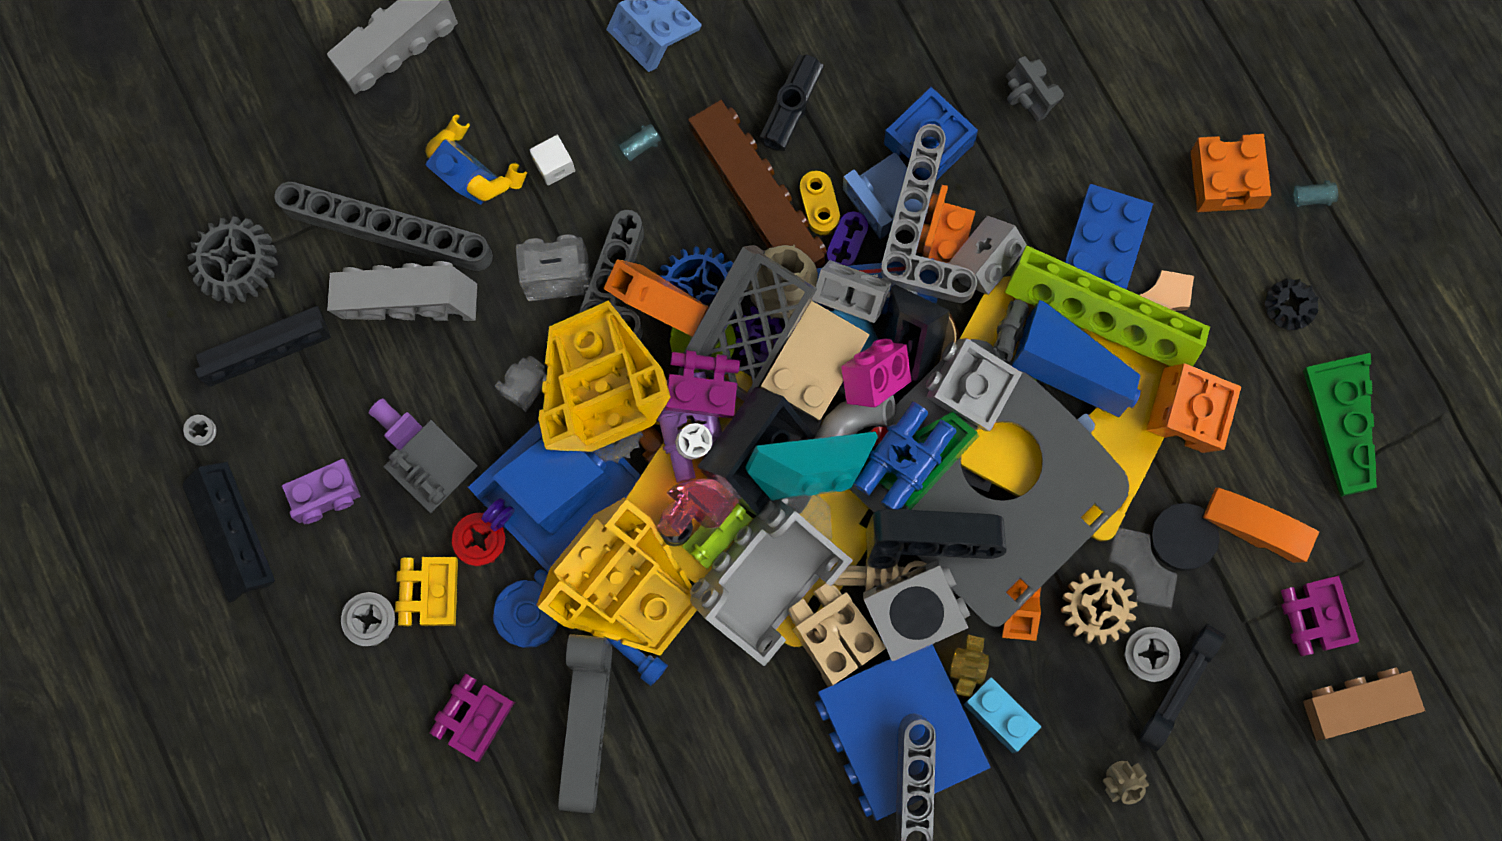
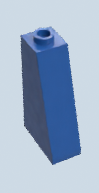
(1074, 362)

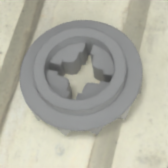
(361, 605)
(1163, 643)

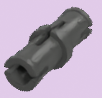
(1010, 330)

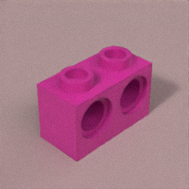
(876, 373)

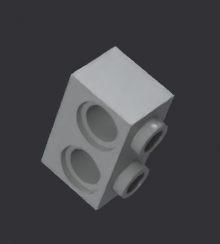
(851, 291)

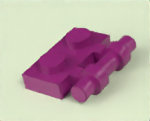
(700, 394)
(1329, 612)
(480, 722)

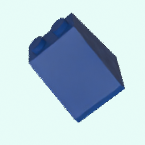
(552, 483)

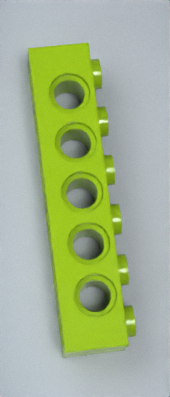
(1108, 309)

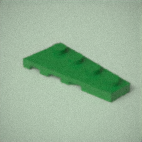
(1343, 410)

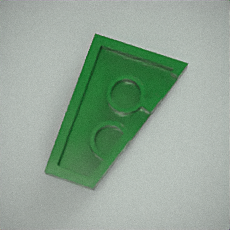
(956, 447)

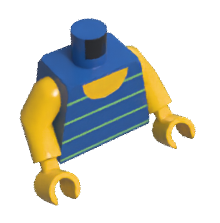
(464, 171)

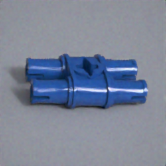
(900, 441)

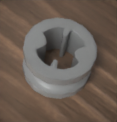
(201, 420)

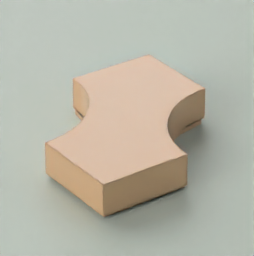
(1171, 290)

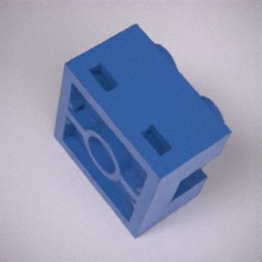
(931, 109)

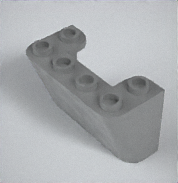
(764, 576)

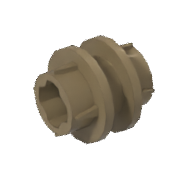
(794, 261)

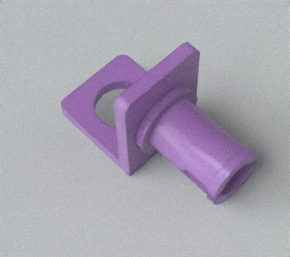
(400, 428)

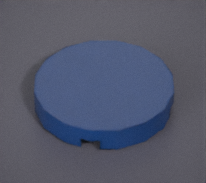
(519, 617)

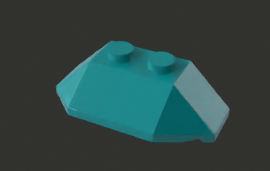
(810, 465)

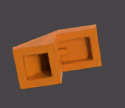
(1026, 619)

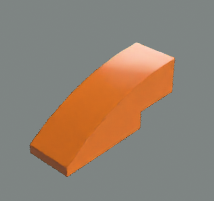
(1261, 525)

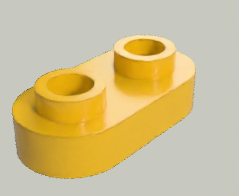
(819, 201)

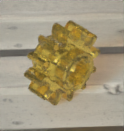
(969, 665)

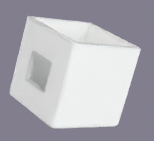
(552, 160)

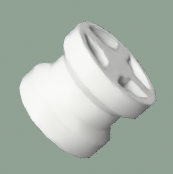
(702, 438)

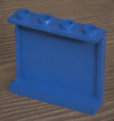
(534, 538)
(867, 721)

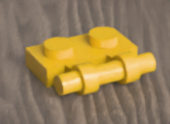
(437, 591)

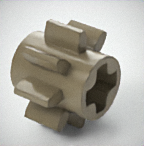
(1125, 782)

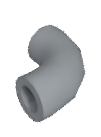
(850, 419)

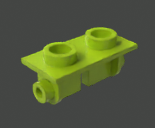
(710, 542)

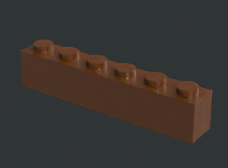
(752, 182)

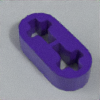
(840, 238)

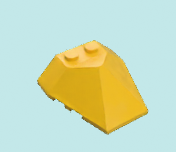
(598, 382)
(619, 582)

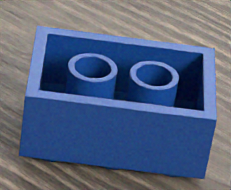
(1108, 234)

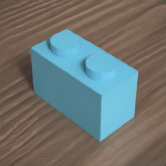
(1002, 715)

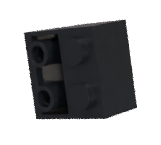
(919, 325)

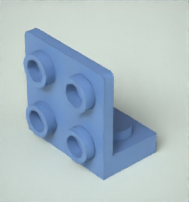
(650, 27)
(878, 193)

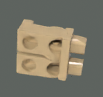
(825, 629)

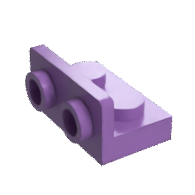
(321, 491)

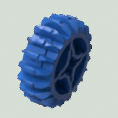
(703, 264)

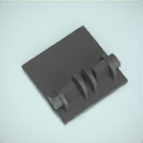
(430, 466)

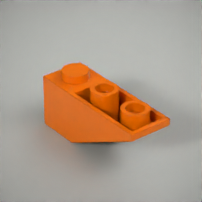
(655, 296)

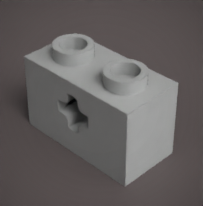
(990, 253)

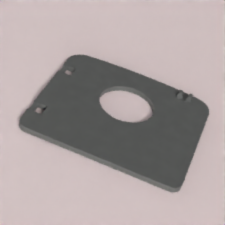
(1042, 524)

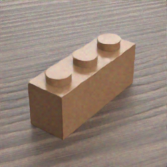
(1363, 704)

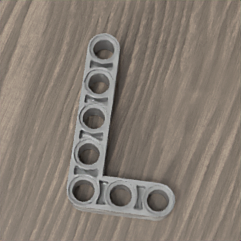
(914, 221)

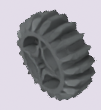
(231, 236)

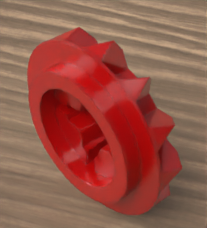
(463, 537)

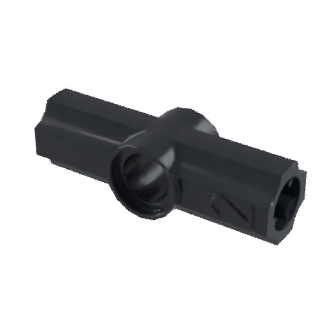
(783, 118)

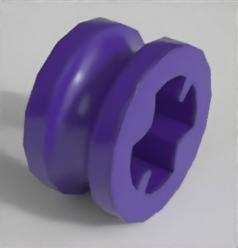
(497, 514)

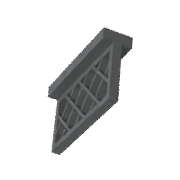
(729, 300)

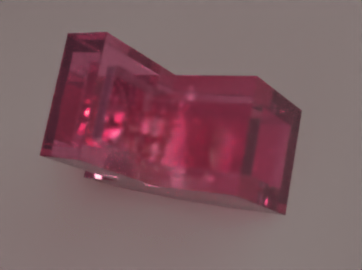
(697, 499)

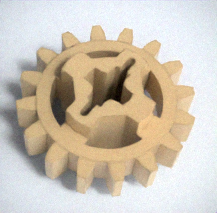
(1113, 611)

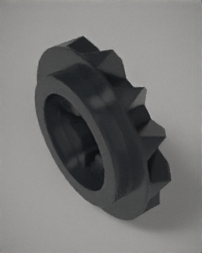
(1285, 316)

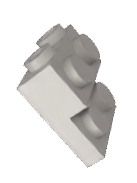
(972, 383)

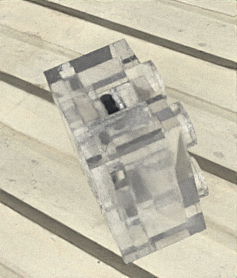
(553, 268)

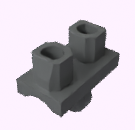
(1030, 90)

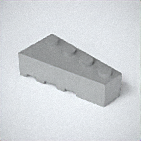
(390, 39)
(402, 292)

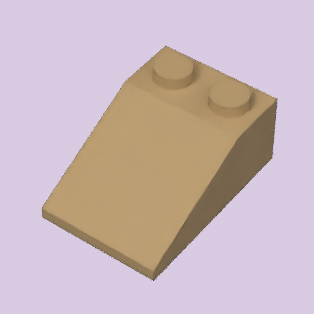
(812, 358)

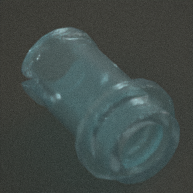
(640, 142)
(1316, 194)

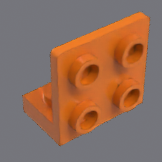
(948, 228)

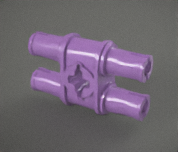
(670, 426)

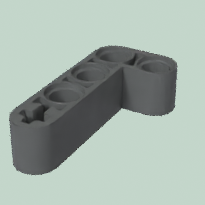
(615, 244)

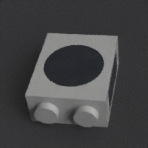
(916, 609)

